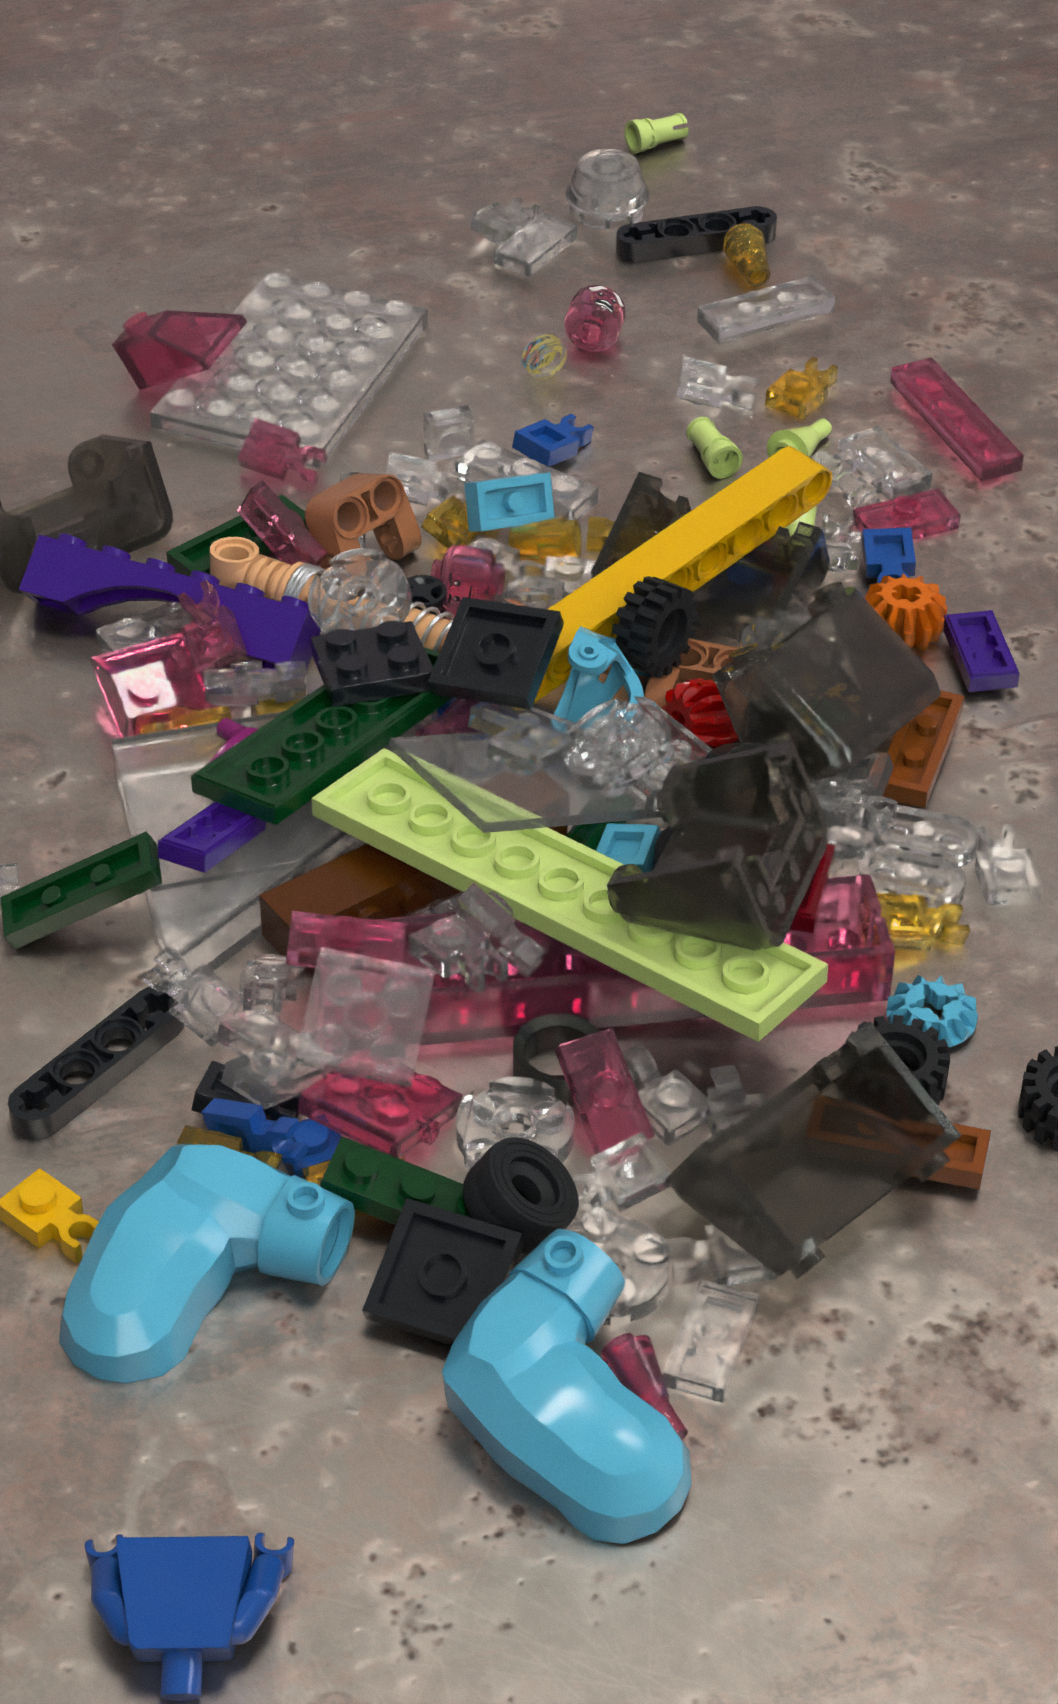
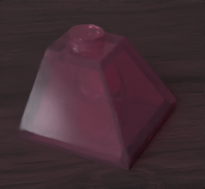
(174, 344)
(150, 683)

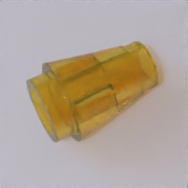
(747, 252)
(547, 538)

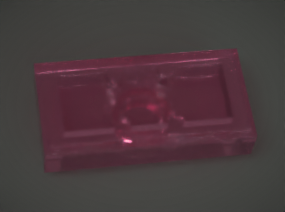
(924, 512)
(280, 527)
(343, 933)
(603, 1089)

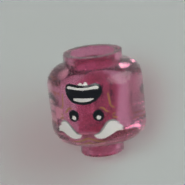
(595, 318)

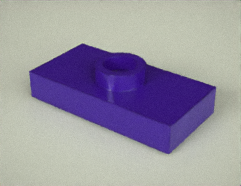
(980, 651)
(209, 837)

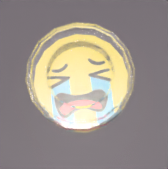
(544, 356)

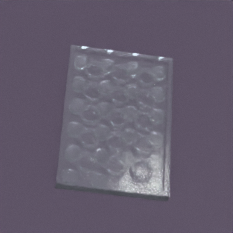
(299, 362)

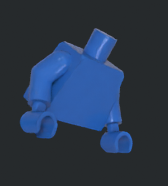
(185, 1599)

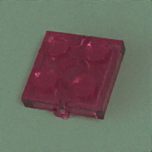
(379, 1112)

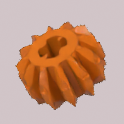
(910, 608)

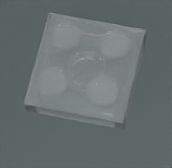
(365, 1017)

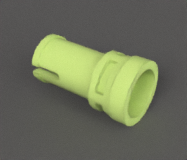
(647, 133)
(717, 451)

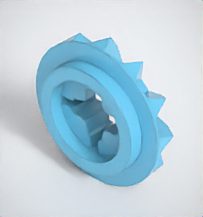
(958, 1010)

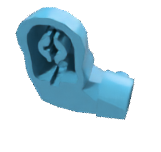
(173, 1249)
(555, 1407)

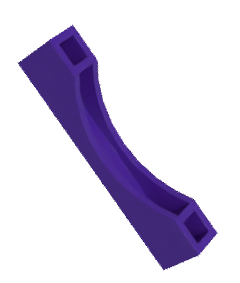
(82, 580)

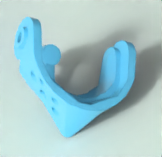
(589, 657)

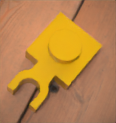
(46, 1210)

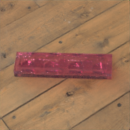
(957, 419)

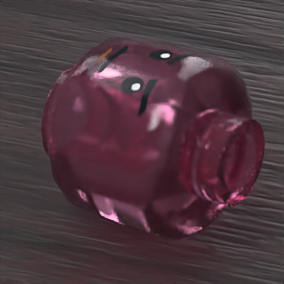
(469, 573)

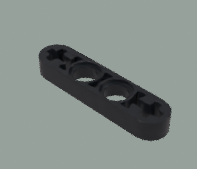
(689, 233)
(91, 1056)

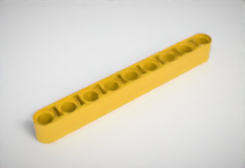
(694, 546)

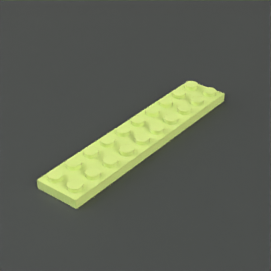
(564, 894)

